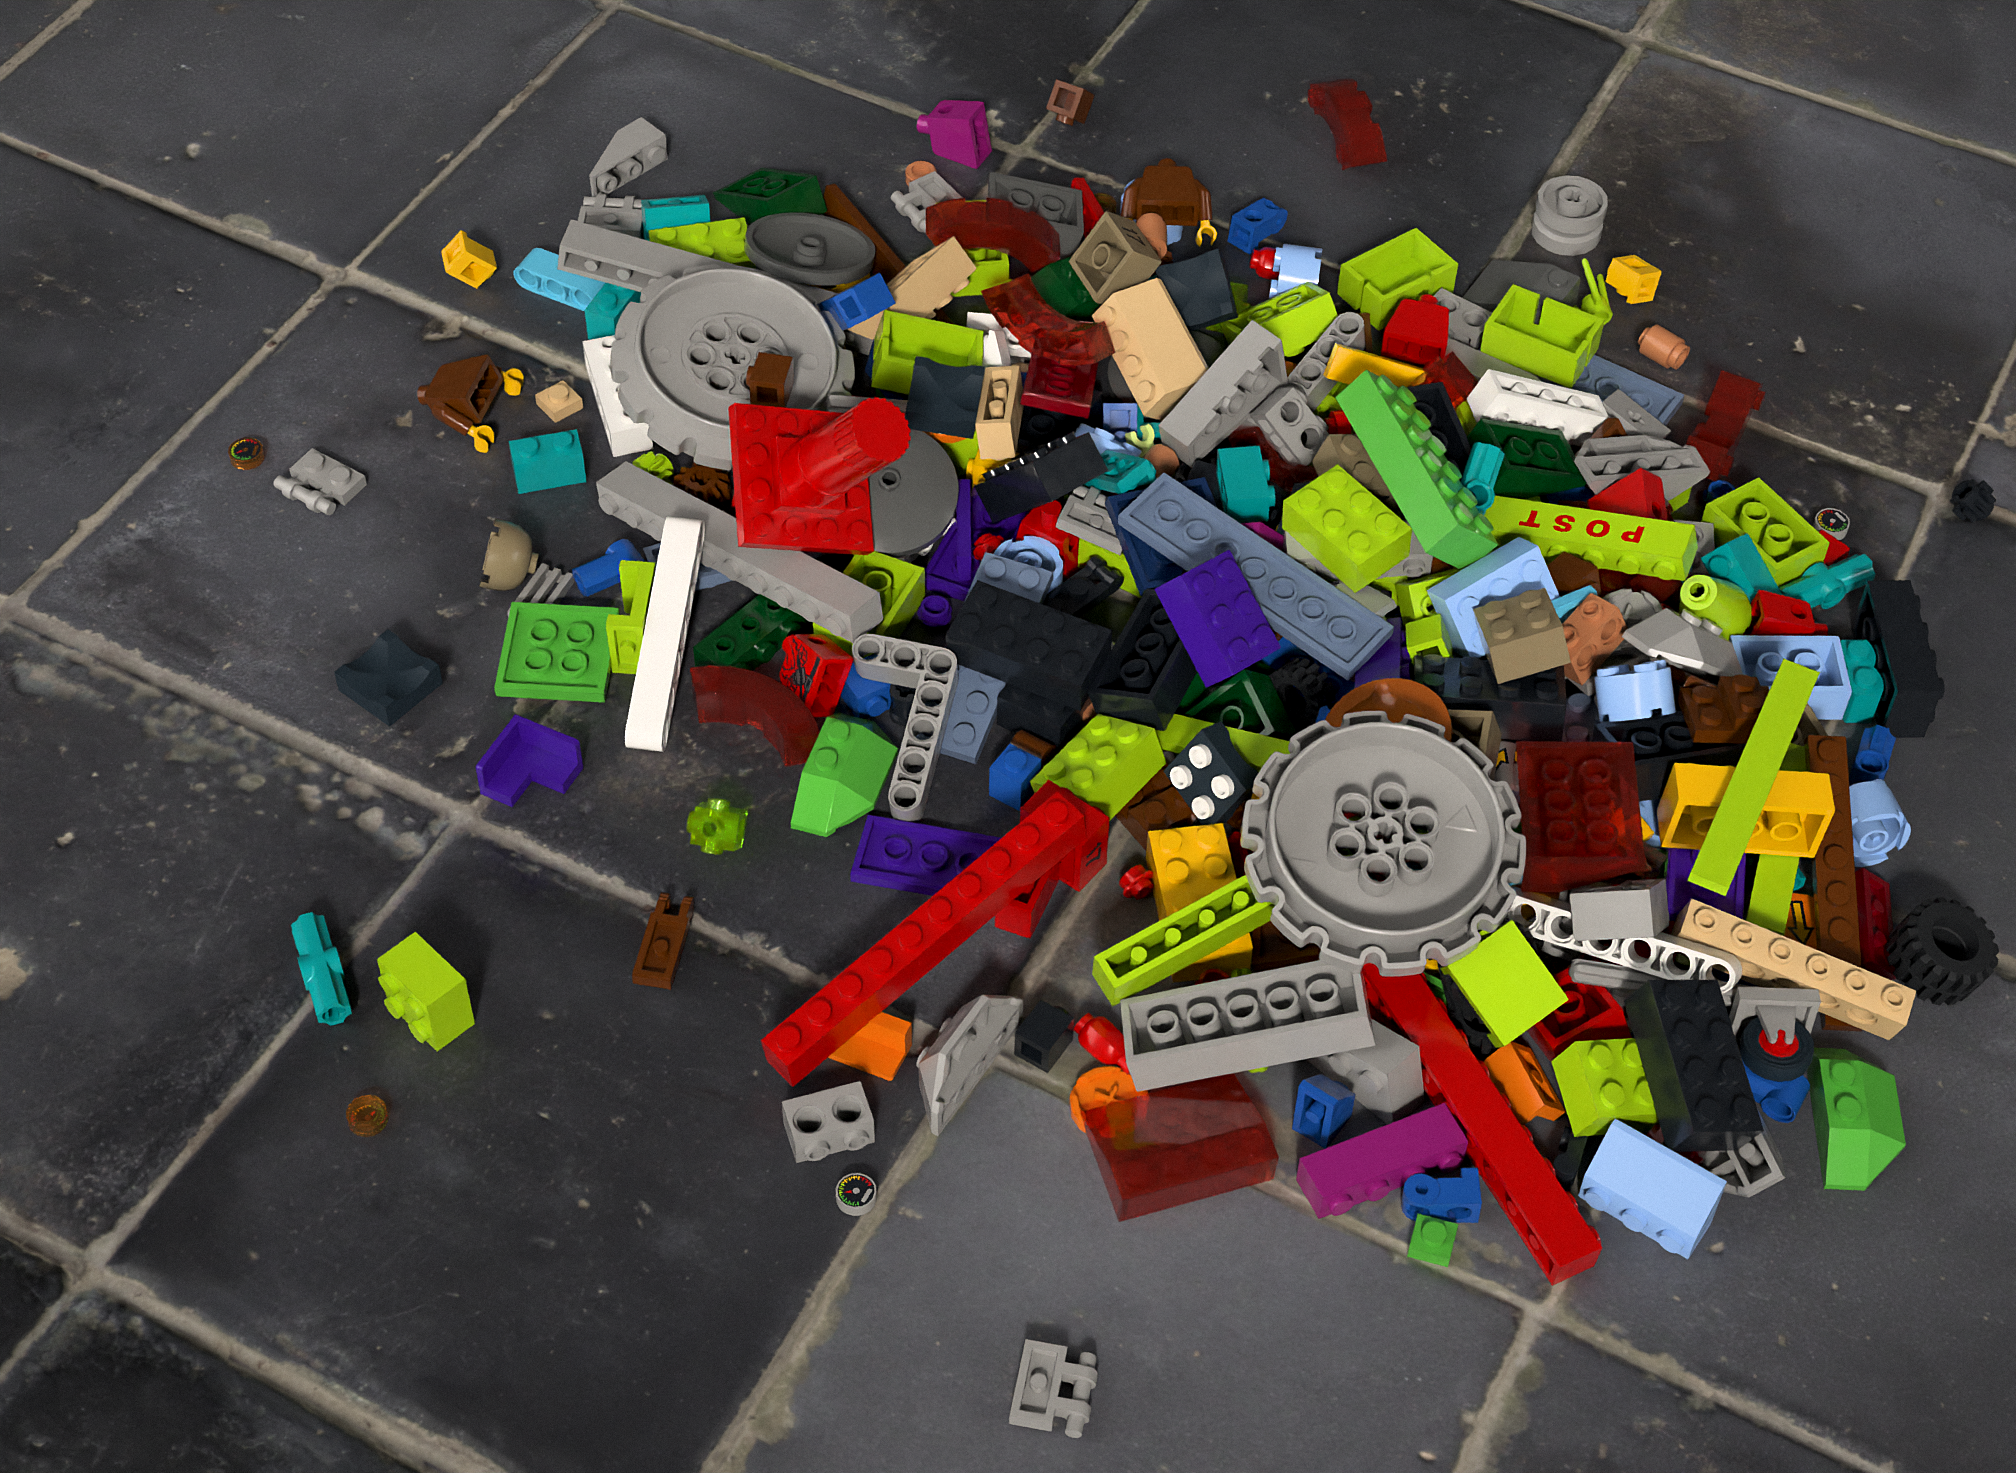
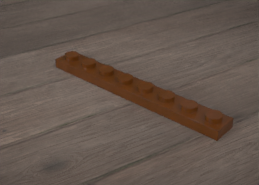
(1834, 864)

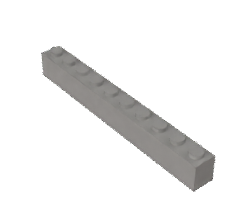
(639, 262)
(783, 576)

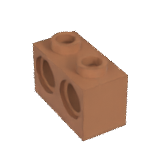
(1591, 636)

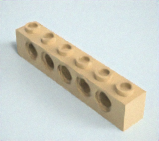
(1780, 962)

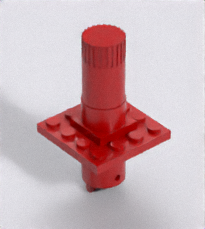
(807, 473)

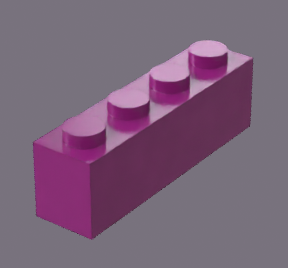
(1381, 1161)

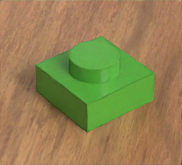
(1432, 1240)

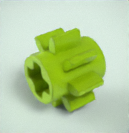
(656, 465)

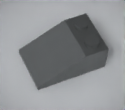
(1054, 203)
(1537, 277)

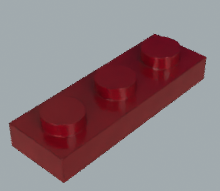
(1874, 922)

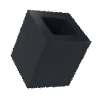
(1044, 1035)

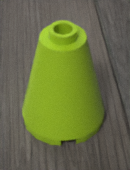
(1717, 601)

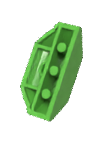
(842, 774)
(1853, 1118)

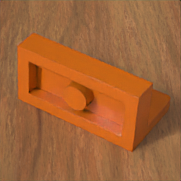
(878, 1046)
(1522, 1080)

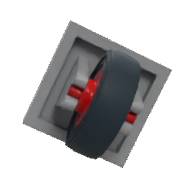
(1775, 1030)

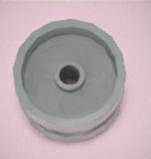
(1569, 215)

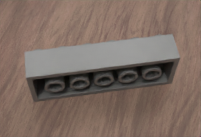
(1244, 1023)

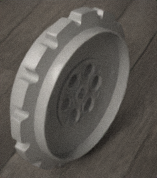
(690, 348)
(1330, 896)

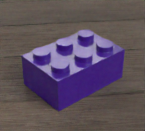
(1217, 618)

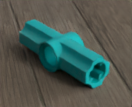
(1482, 473)
(1830, 584)
(321, 969)

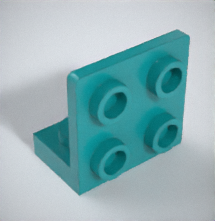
(1124, 473)

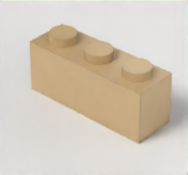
(999, 413)

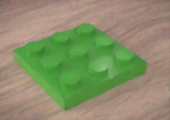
(555, 653)

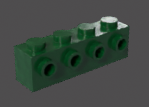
(749, 636)

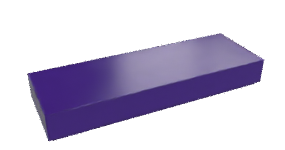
(963, 529)

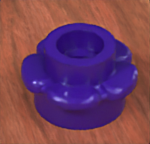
(935, 611)

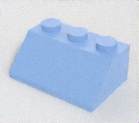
(1652, 1189)

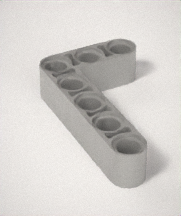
(1308, 374)
(921, 717)

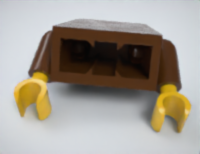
(1173, 196)
(464, 393)

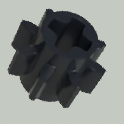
(1972, 500)

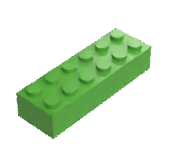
(1417, 470)

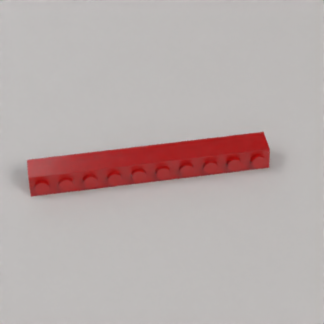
(923, 939)
(1497, 1142)

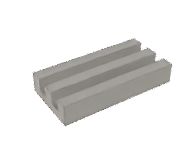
(550, 578)

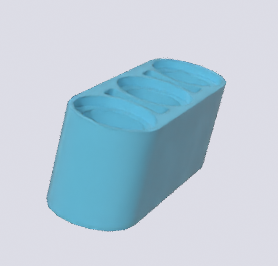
(540, 275)

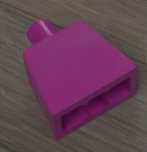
(958, 131)

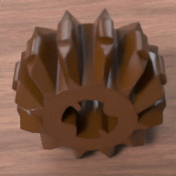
(705, 484)

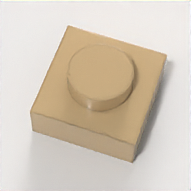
(559, 401)

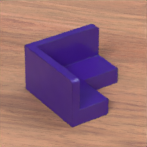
(528, 754)

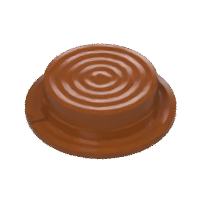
(1395, 698)

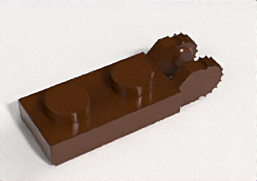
(663, 944)

